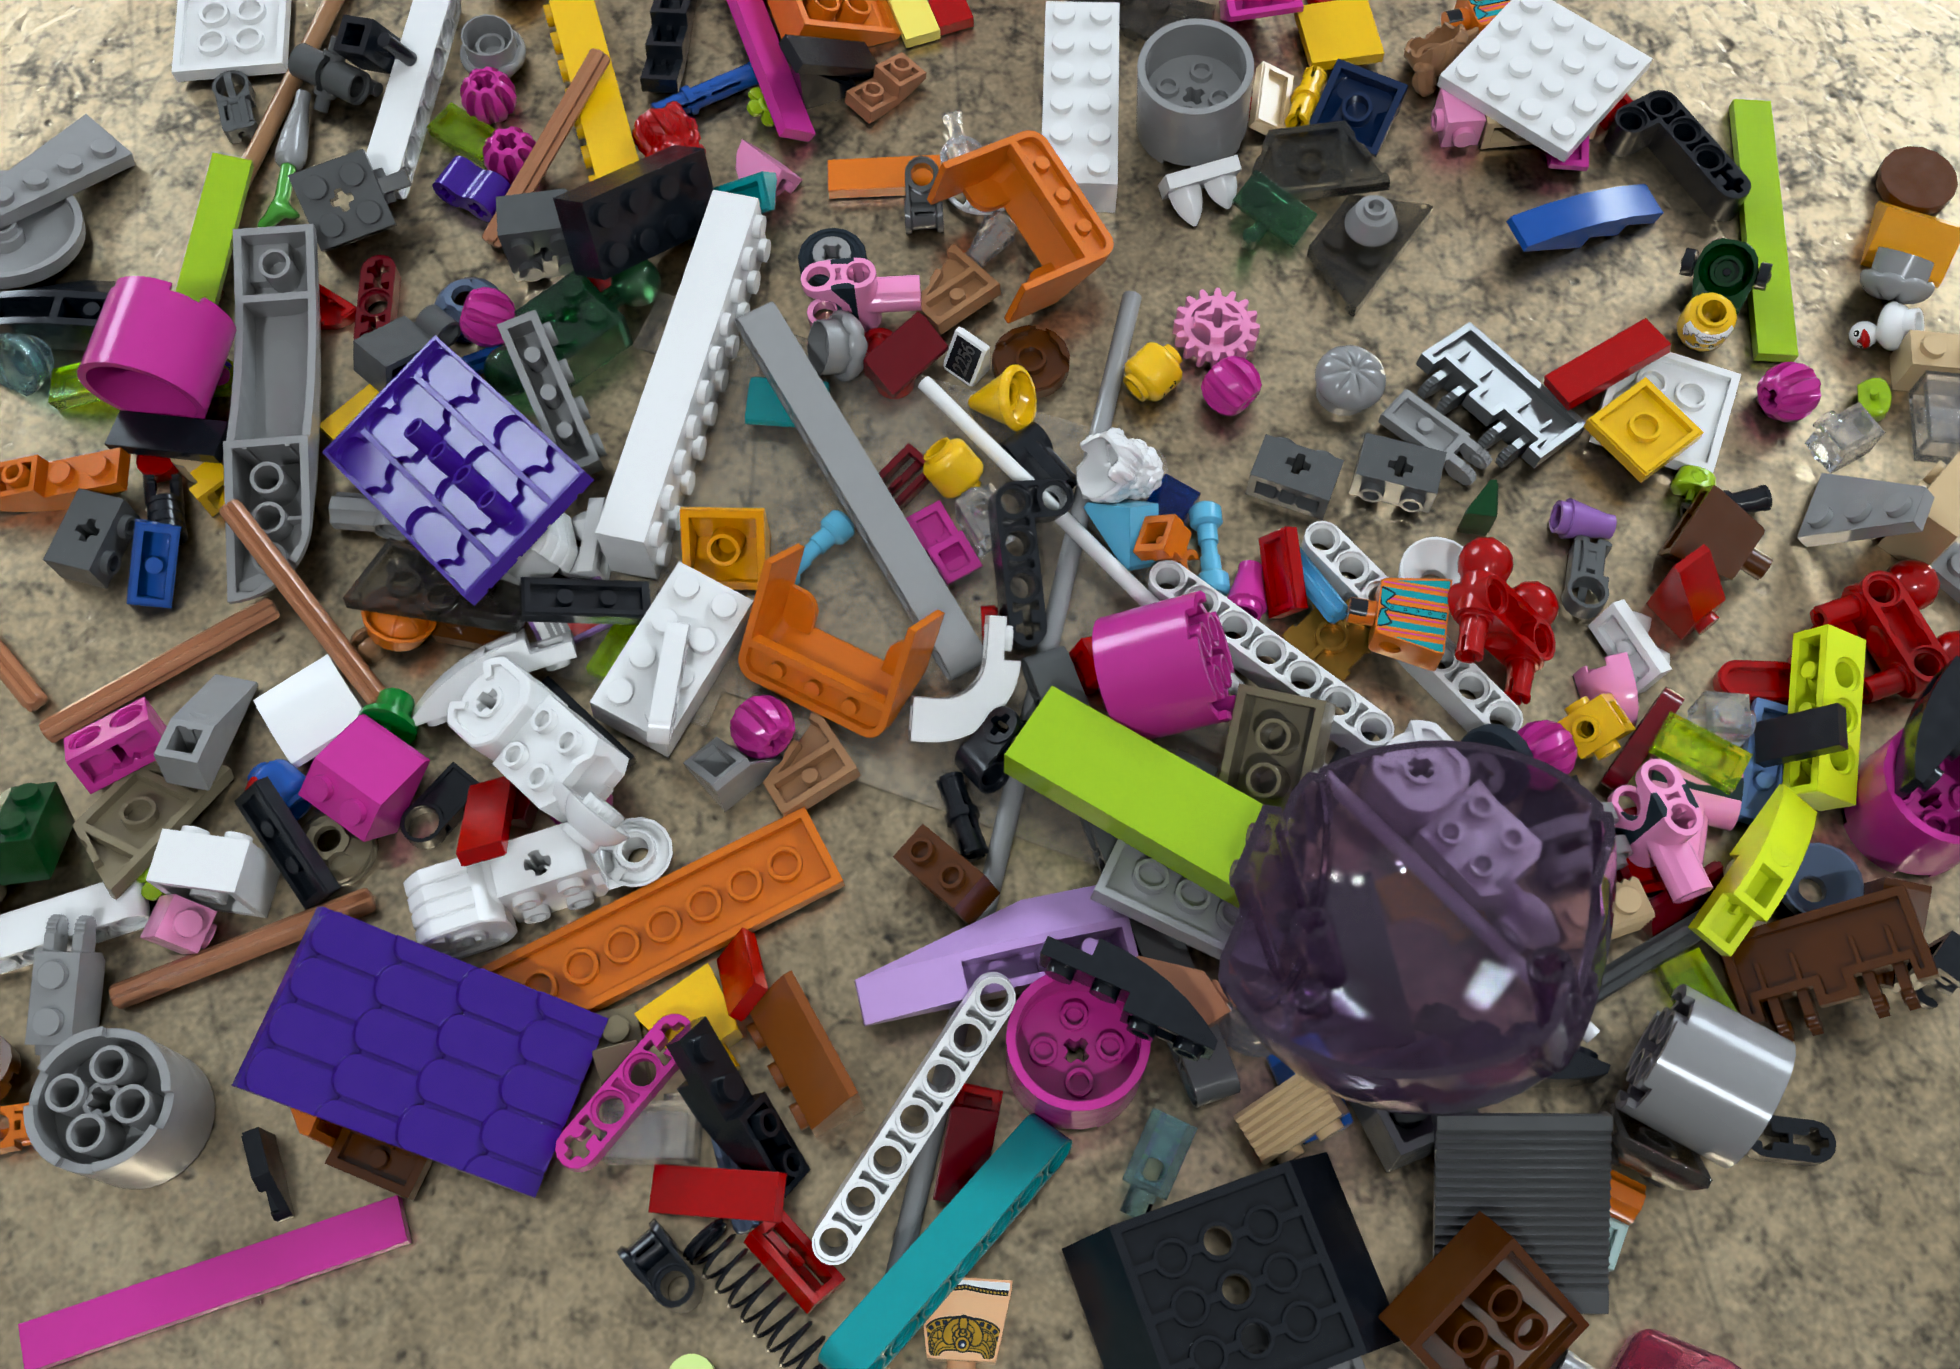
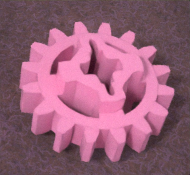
(1215, 327)

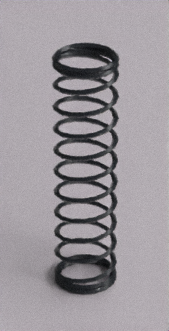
(702, 1243)

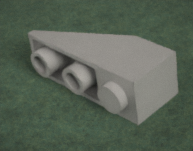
(203, 732)

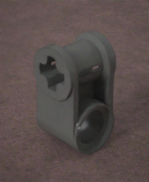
(917, 209)

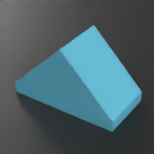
(1121, 526)

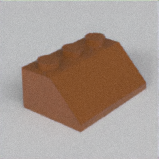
(803, 1058)

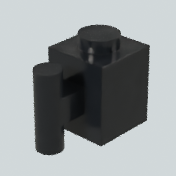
(370, 45)

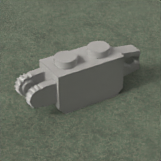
(64, 985)

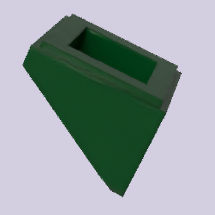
(1482, 512)

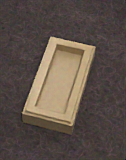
(1270, 98)

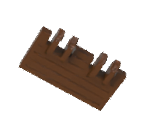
(1826, 954)

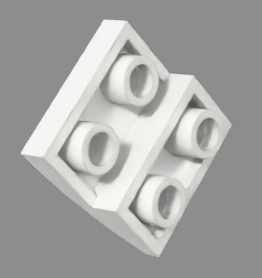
(309, 710)

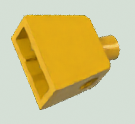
(694, 998)

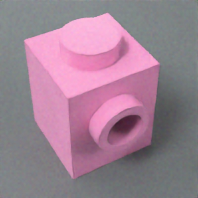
(1456, 121)
(180, 925)

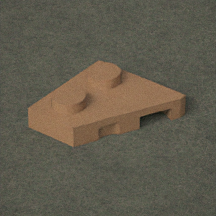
(956, 291)
(810, 769)

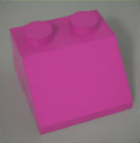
(365, 779)

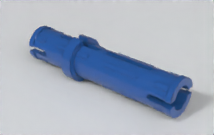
(712, 90)

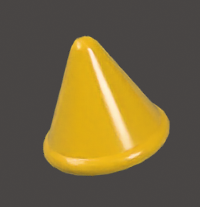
(1008, 398)

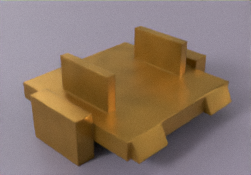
(1330, 645)

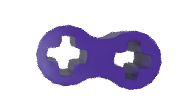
(470, 187)

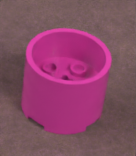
(156, 349)
(1164, 667)
(1909, 833)
(1077, 1093)

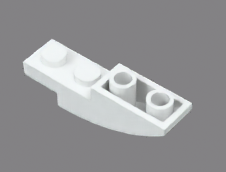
(451, 685)

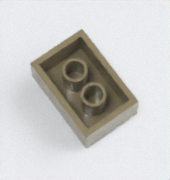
(1274, 742)

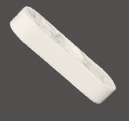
(668, 683)

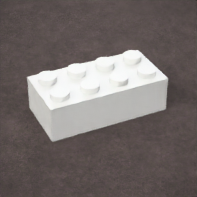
(716, 626)

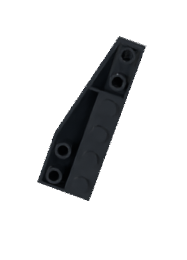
(55, 313)

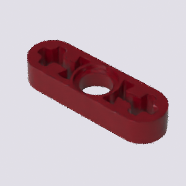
(370, 293)
(1639, 742)

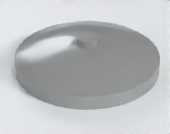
(41, 243)

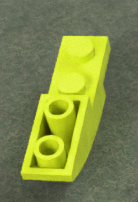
(1761, 874)

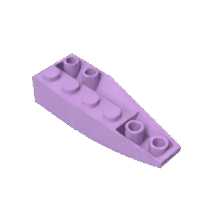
(1002, 943)

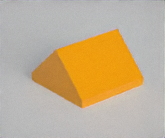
(1913, 234)
(726, 543)

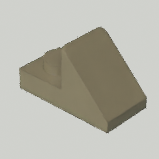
(617, 1042)

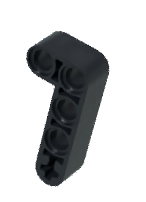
(1684, 150)
(1027, 566)

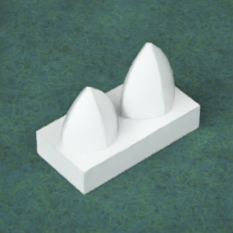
(1185, 187)
(590, 557)
(1627, 631)

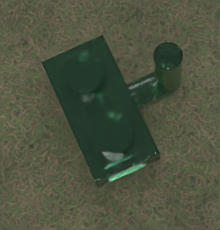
(1273, 212)

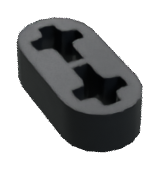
(1794, 1154)

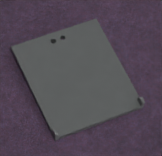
(1538, 1181)

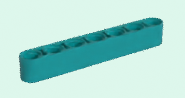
(947, 1249)

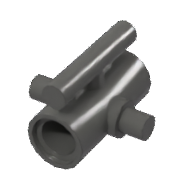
(331, 76)

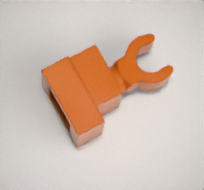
(1164, 539)

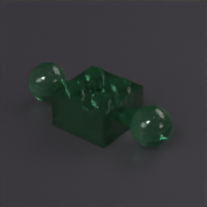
(584, 322)

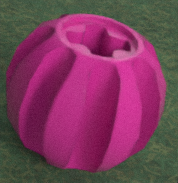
(488, 95)
(507, 151)
(481, 314)
(1231, 385)
(1789, 391)
(762, 727)
(1550, 744)

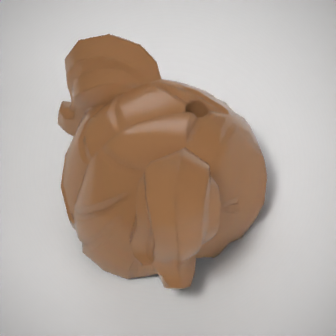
(1435, 53)

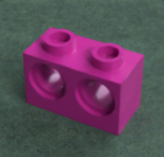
(114, 745)

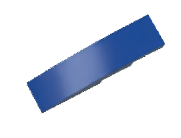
(1577, 218)

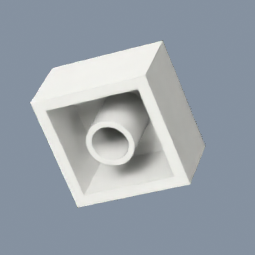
(215, 870)

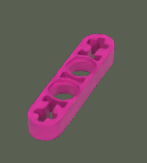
(620, 1087)

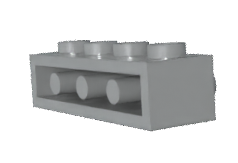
(548, 389)

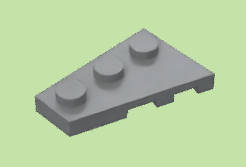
(1862, 509)

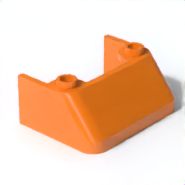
(1043, 203)
(822, 671)

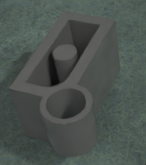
(386, 350)

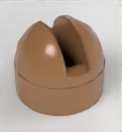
(366, 647)

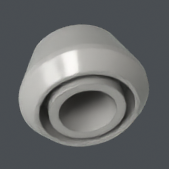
(1371, 221)

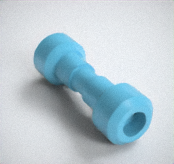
(1205, 519)
(835, 529)

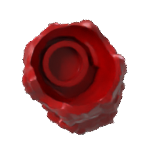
(664, 128)

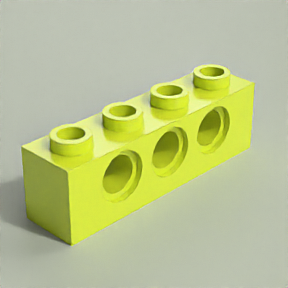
(1827, 671)

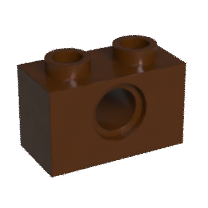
(946, 874)

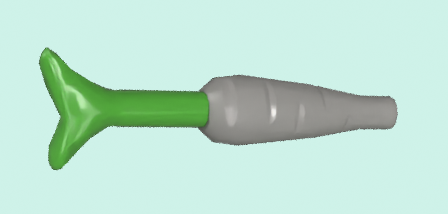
(290, 157)

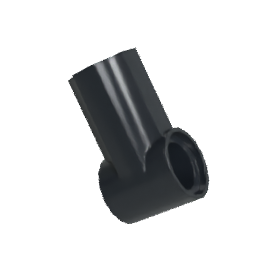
(1035, 454)

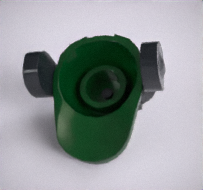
(1726, 269)

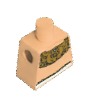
(969, 1324)

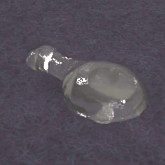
(958, 142)

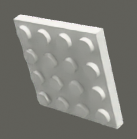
(1544, 74)

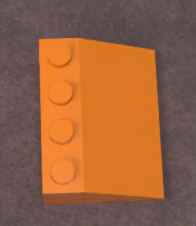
(836, 19)

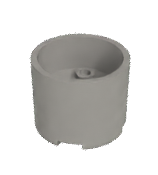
(1193, 92)
(1707, 1077)
(119, 1109)

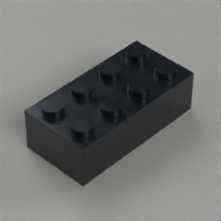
(635, 211)

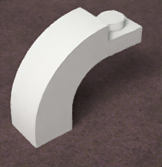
(963, 713)

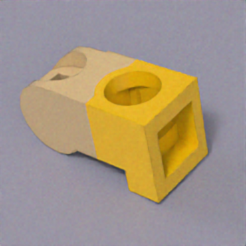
(208, 480)

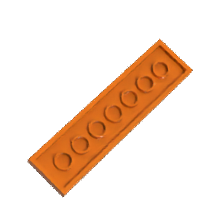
(678, 916)

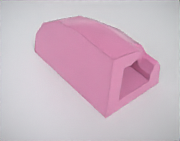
(754, 160)
(1613, 678)

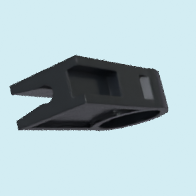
(446, 799)

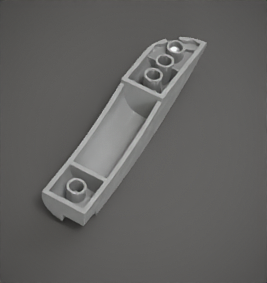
(274, 397)

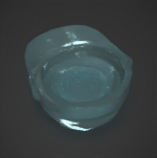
(24, 362)

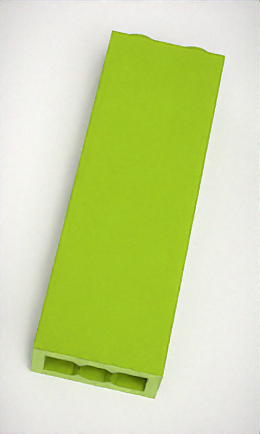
(1133, 790)

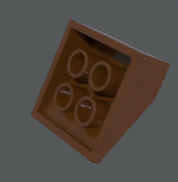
(1483, 1306)

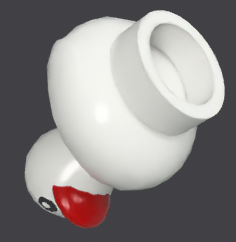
(1891, 327)

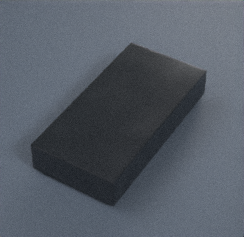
(1801, 735)

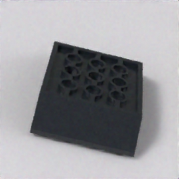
(1293, 1239)

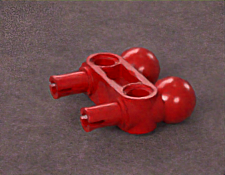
(1502, 619)
(1894, 628)

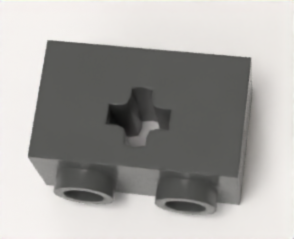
(1397, 473)
(1294, 476)
(92, 538)

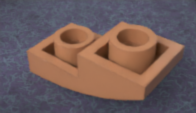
(890, 85)

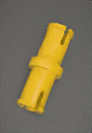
(1306, 97)

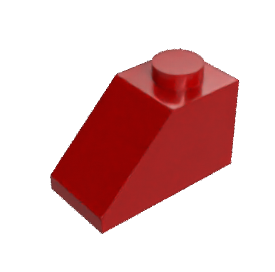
(1689, 594)

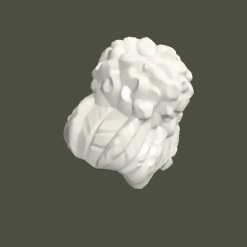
(1117, 468)

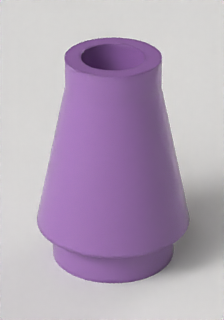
(1574, 518)

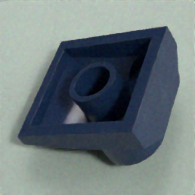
(1362, 100)

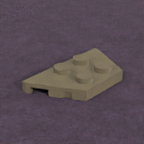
(129, 817)

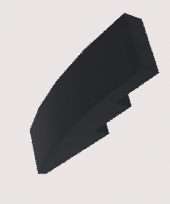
(667, 45)

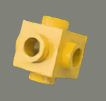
(1608, 721)

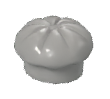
(491, 43)
(1898, 277)
(837, 346)
(1349, 380)

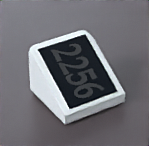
(967, 357)

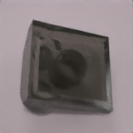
(1654, 1154)

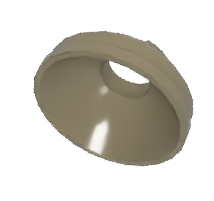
(350, 858)

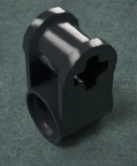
(983, 754)
(656, 1262)

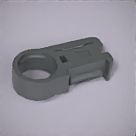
(236, 109)
(1586, 572)

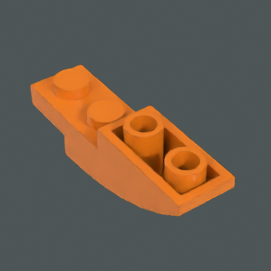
(41, 485)

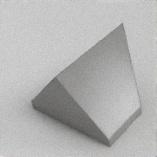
(728, 772)

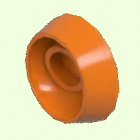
(395, 631)

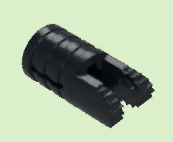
(166, 507)

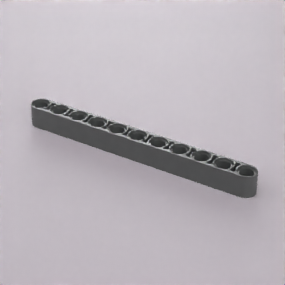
(1202, 1079)

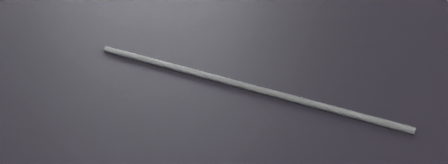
(1013, 791)

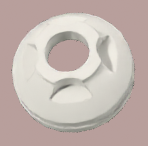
(1431, 556)

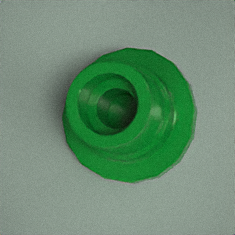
(394, 712)

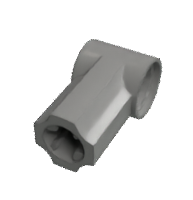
(357, 513)

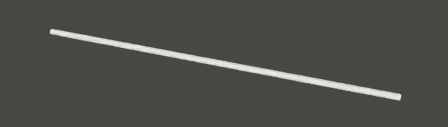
(1067, 521)

